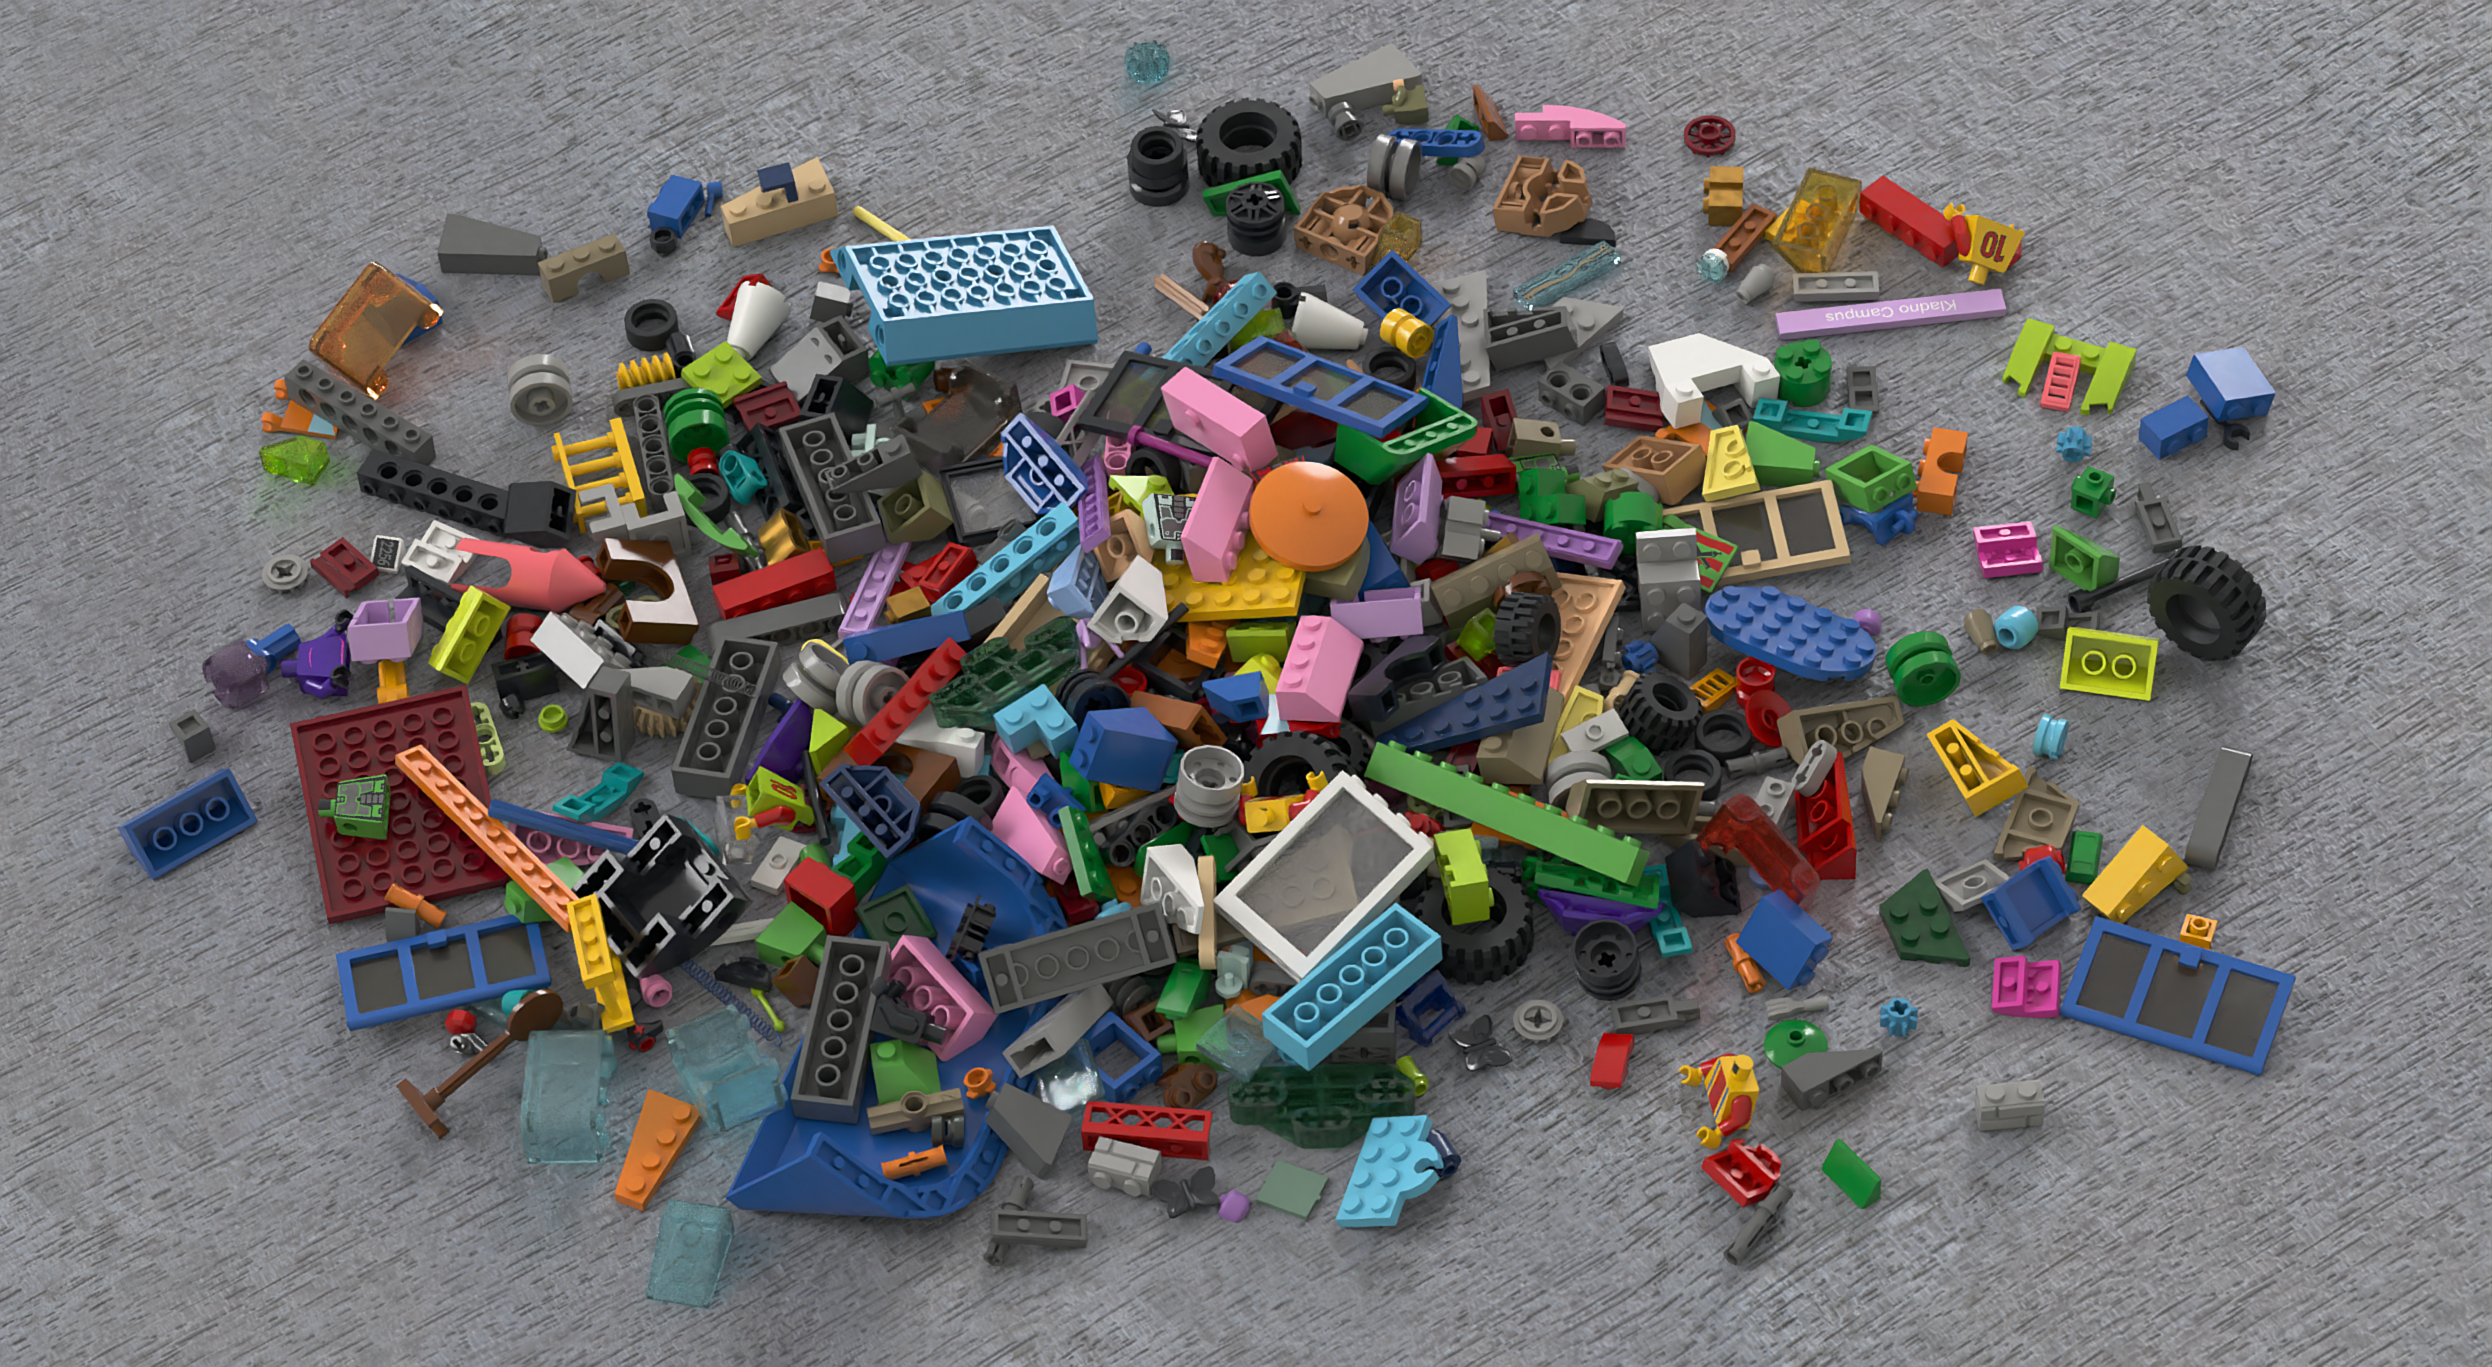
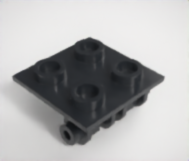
(972, 931)

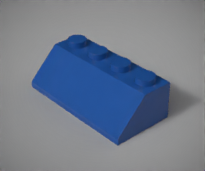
(187, 823)

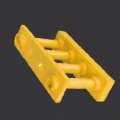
(621, 459)
(599, 963)

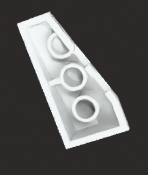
(1173, 879)

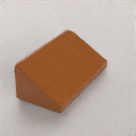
(1488, 115)

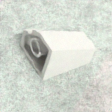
(1133, 607)

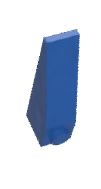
(1444, 364)
(906, 637)

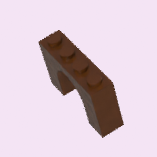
(657, 567)
(927, 771)

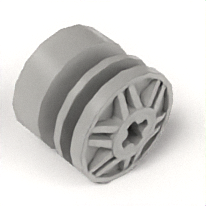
(1209, 786)

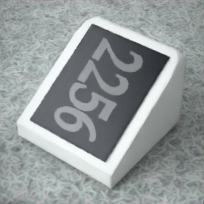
(388, 553)

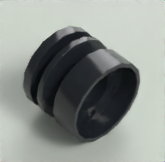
(1256, 219)
(1089, 691)
(1604, 945)

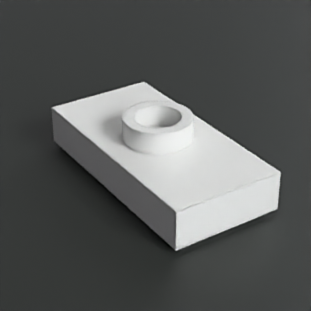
(1595, 733)
(777, 865)

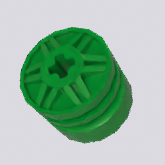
(695, 421)

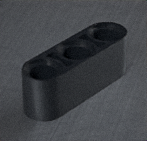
(1149, 827)

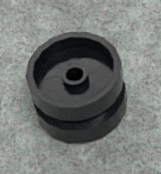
(1158, 191)
(945, 811)

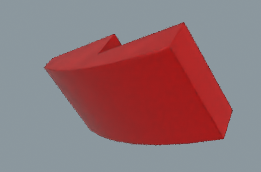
(1611, 1060)

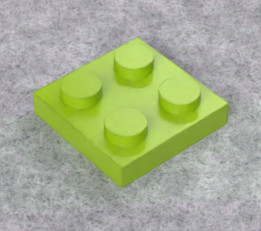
(722, 372)

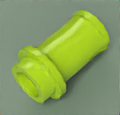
(1408, 1067)

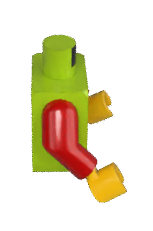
(771, 802)

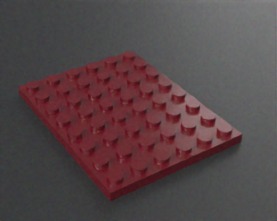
(423, 844)

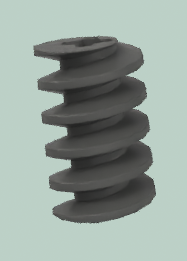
(1128, 992)

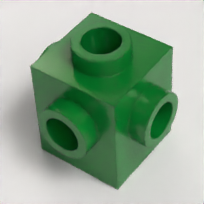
(2092, 492)

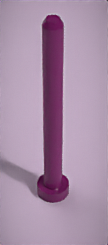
(1138, 436)

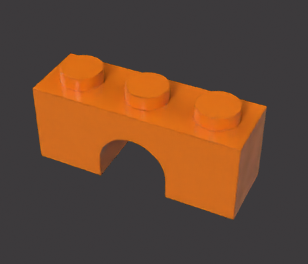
(1943, 454)

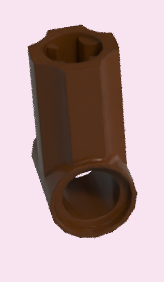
(598, 606)

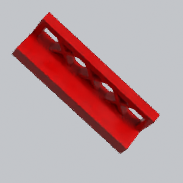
(1172, 1141)

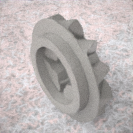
(284, 565)
(1528, 1013)

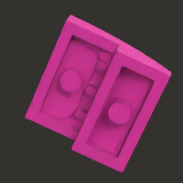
(2007, 549)
(2026, 987)

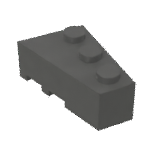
(1528, 336)
(606, 717)

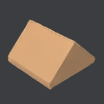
(1126, 542)

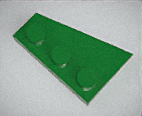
(1216, 197)
(1085, 857)

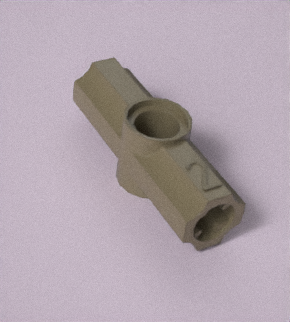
(914, 1111)

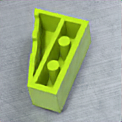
(1463, 876)

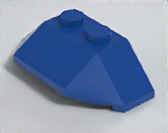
(1040, 467)

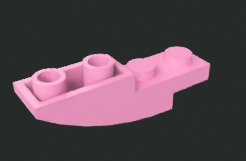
(1578, 125)
(1018, 768)

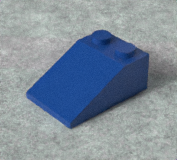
(1397, 285)

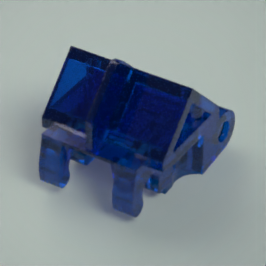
(1426, 992)

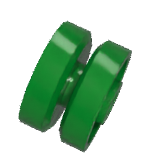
(1922, 668)

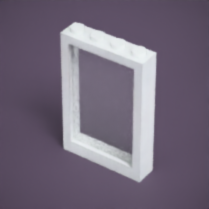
(1325, 876)

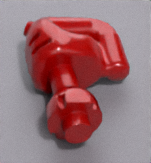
(1423, 823)

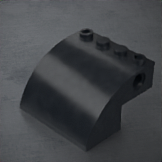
(663, 898)

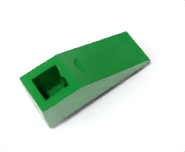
(1184, 989)

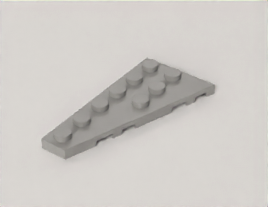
(1468, 299)

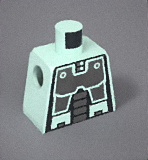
(1165, 521)

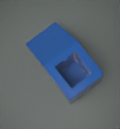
(1239, 696)

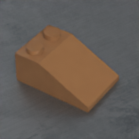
(1666, 464)

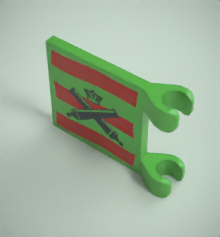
(1712, 553)

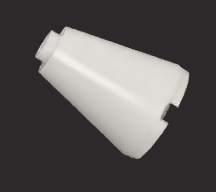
(756, 317)
(1325, 326)

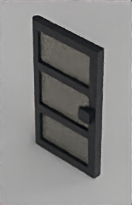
(1134, 397)

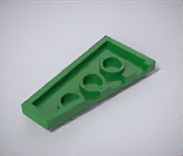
(1593, 883)

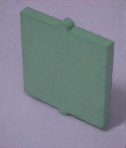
(1292, 1190)

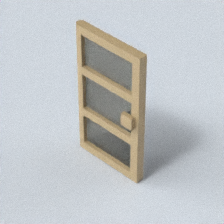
(1774, 530)

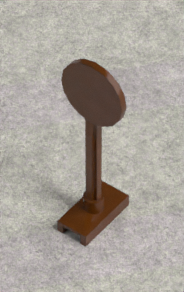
(533, 1013)

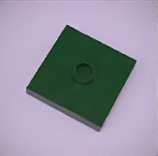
(894, 916)

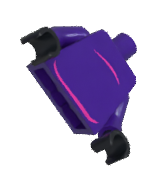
(323, 662)

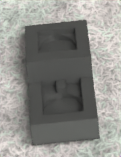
(1862, 388)
(2056, 620)

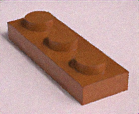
(1745, 234)

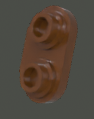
(1188, 1085)

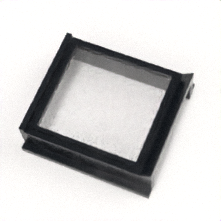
(981, 501)

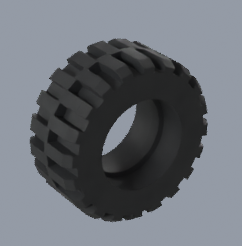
(1244, 125)
(2206, 603)
(1288, 751)
(1487, 954)

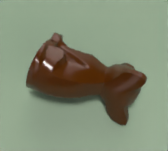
(1209, 264)

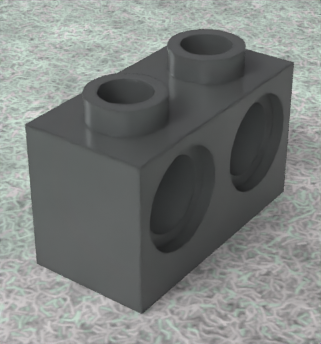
(1571, 393)

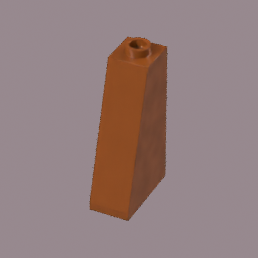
(1183, 719)

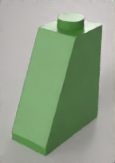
(1779, 458)
(525, 907)

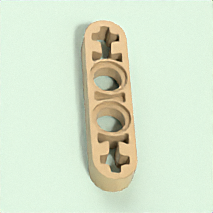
(1208, 934)

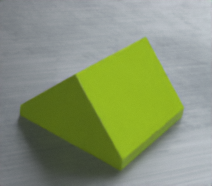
(1253, 638)
(826, 739)

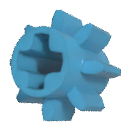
(2074, 444)
(1899, 1017)

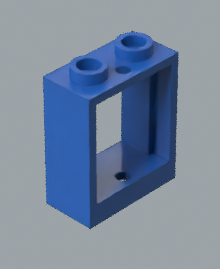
(1147, 1071)

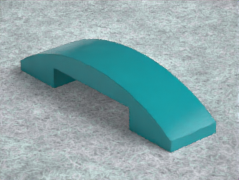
(1812, 425)
(604, 798)
(1667, 928)

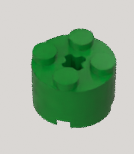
(1803, 372)
(898, 375)
(1629, 515)

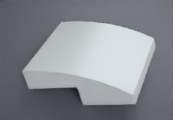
(437, 553)

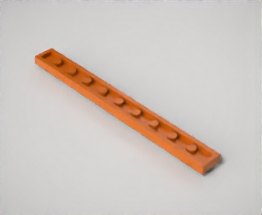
(488, 833)

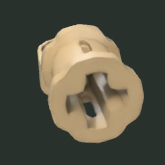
(1618, 693)

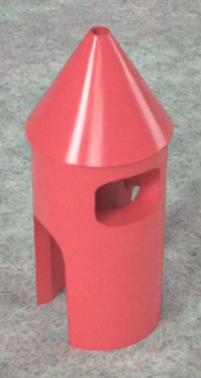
(537, 579)

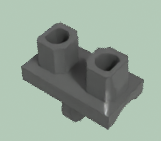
(581, 1017)

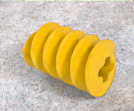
(646, 373)

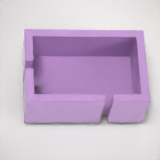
(1382, 614)
(376, 637)

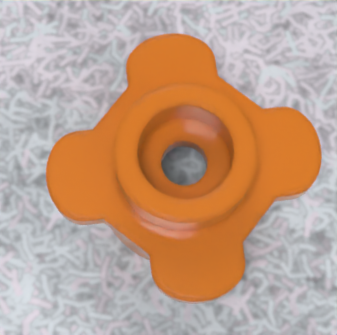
(827, 263)
(979, 1082)

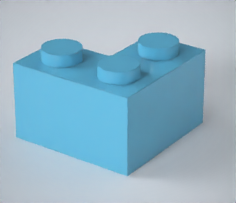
(1035, 718)

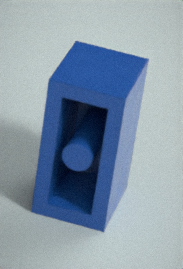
(676, 205)
(2173, 427)

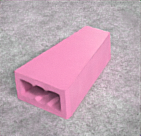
(1032, 836)

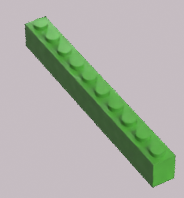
(1508, 814)

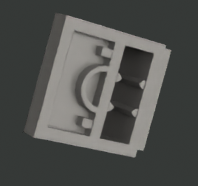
(1666, 574)

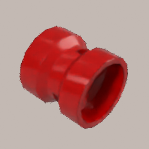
(702, 461)

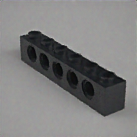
(433, 491)

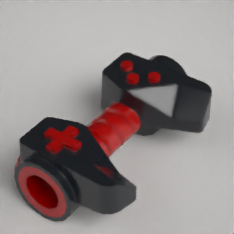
(642, 1035)

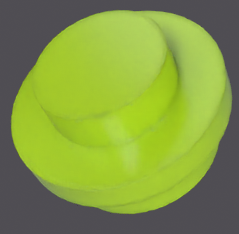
(553, 719)

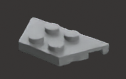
(1591, 322)

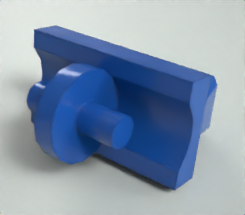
(1895, 518)
(1051, 797)

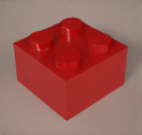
(823, 896)

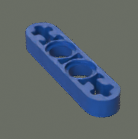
(1462, 142)

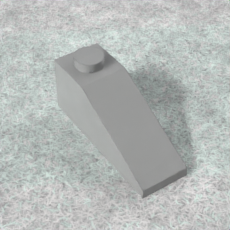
(662, 690)

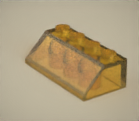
(1818, 221)

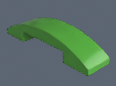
(692, 501)

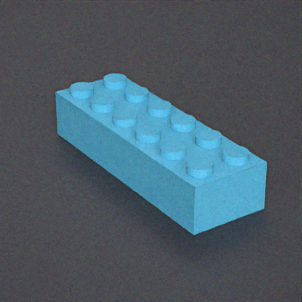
(1352, 986)

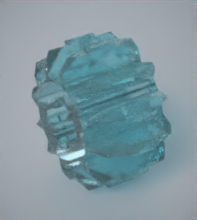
(1147, 61)

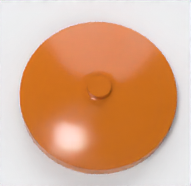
(1308, 516)

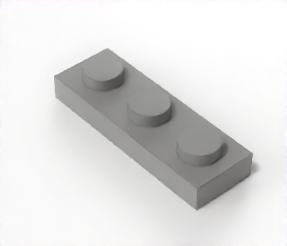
(1835, 286)

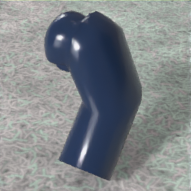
(780, 703)

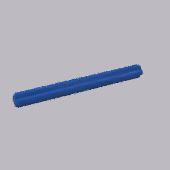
(560, 827)

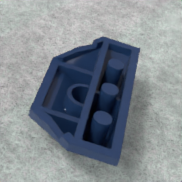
(875, 805)

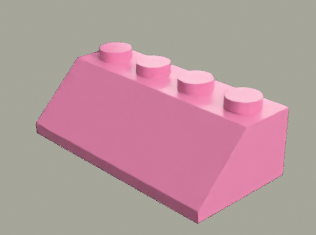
(1218, 522)
(1318, 671)
(941, 991)

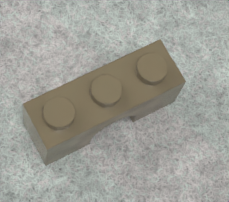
(563, 271)

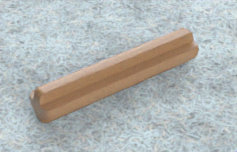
(1181, 296)

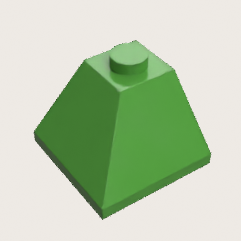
(2082, 560)
(902, 1069)

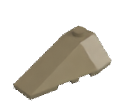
(1842, 725)

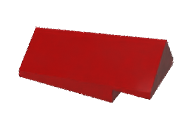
(1826, 826)

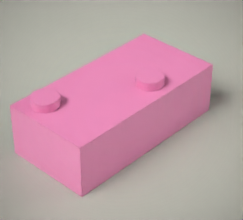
(1219, 421)

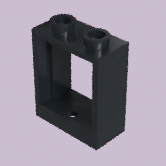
(1165, 683)

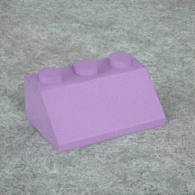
(1417, 512)

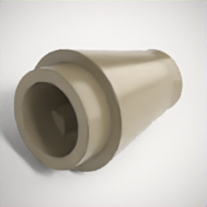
(1981, 630)

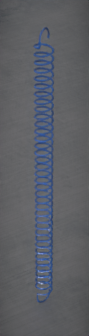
(728, 999)

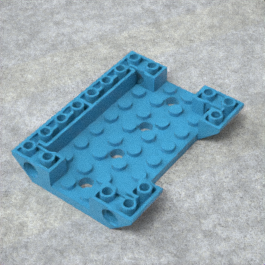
(1026, 305)

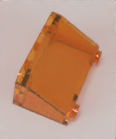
(371, 327)

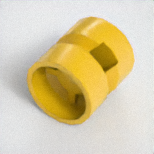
(1406, 333)

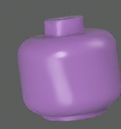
(1869, 621)
(1234, 1206)

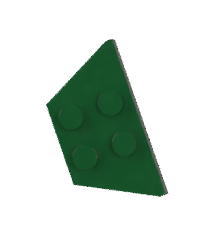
(1922, 924)

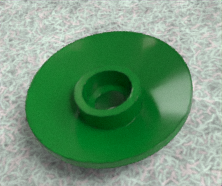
(1782, 1048)

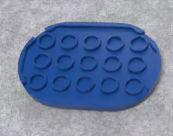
(1790, 633)

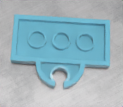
(1389, 1171)

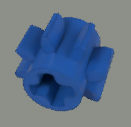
(1640, 657)

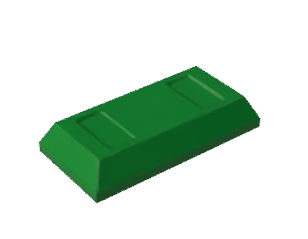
(2084, 857)

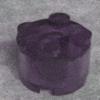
(236, 674)

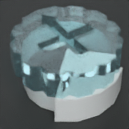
(1713, 266)

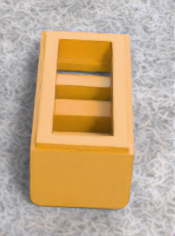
(1719, 696)

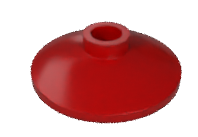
(1761, 715)

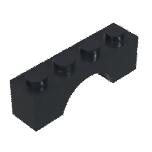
(1411, 661)

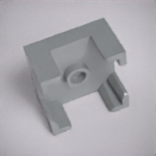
(608, 526)
(664, 526)

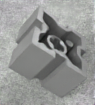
(1461, 530)

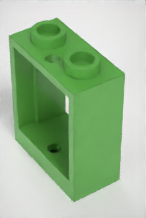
(1853, 471)

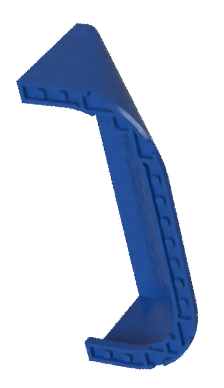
(837, 1165)

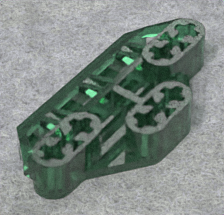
(1001, 675)
(1321, 1105)

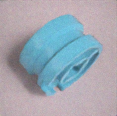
(2050, 737)

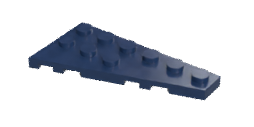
(1487, 710)

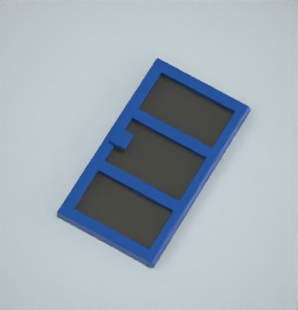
(1320, 386)
(441, 970)
(2178, 995)

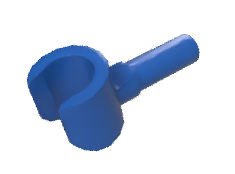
(714, 190)

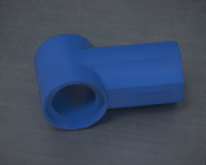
(275, 645)

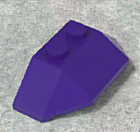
(786, 743)
(1576, 910)

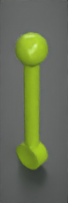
(778, 1024)

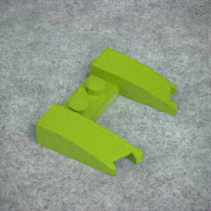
(2108, 365)

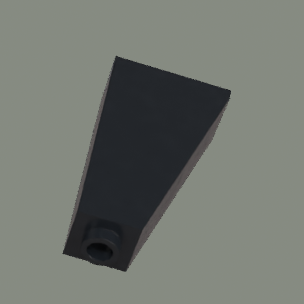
(981, 623)

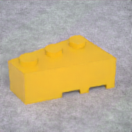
(1975, 769)
(2134, 876)

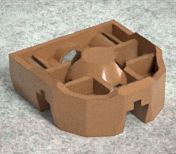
(1534, 178)
(1331, 226)

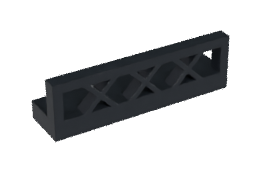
(774, 467)
(437, 600)

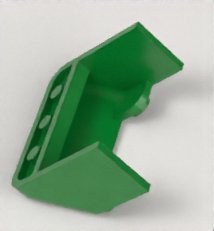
(1438, 431)

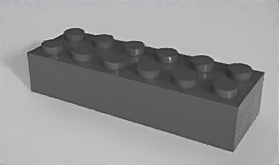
(843, 521)
(725, 721)
(837, 1033)

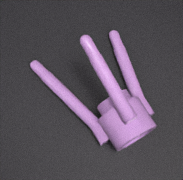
(1090, 640)

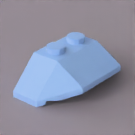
(1078, 585)

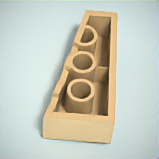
(768, 213)

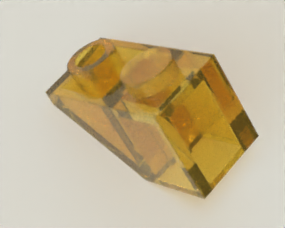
(1399, 234)

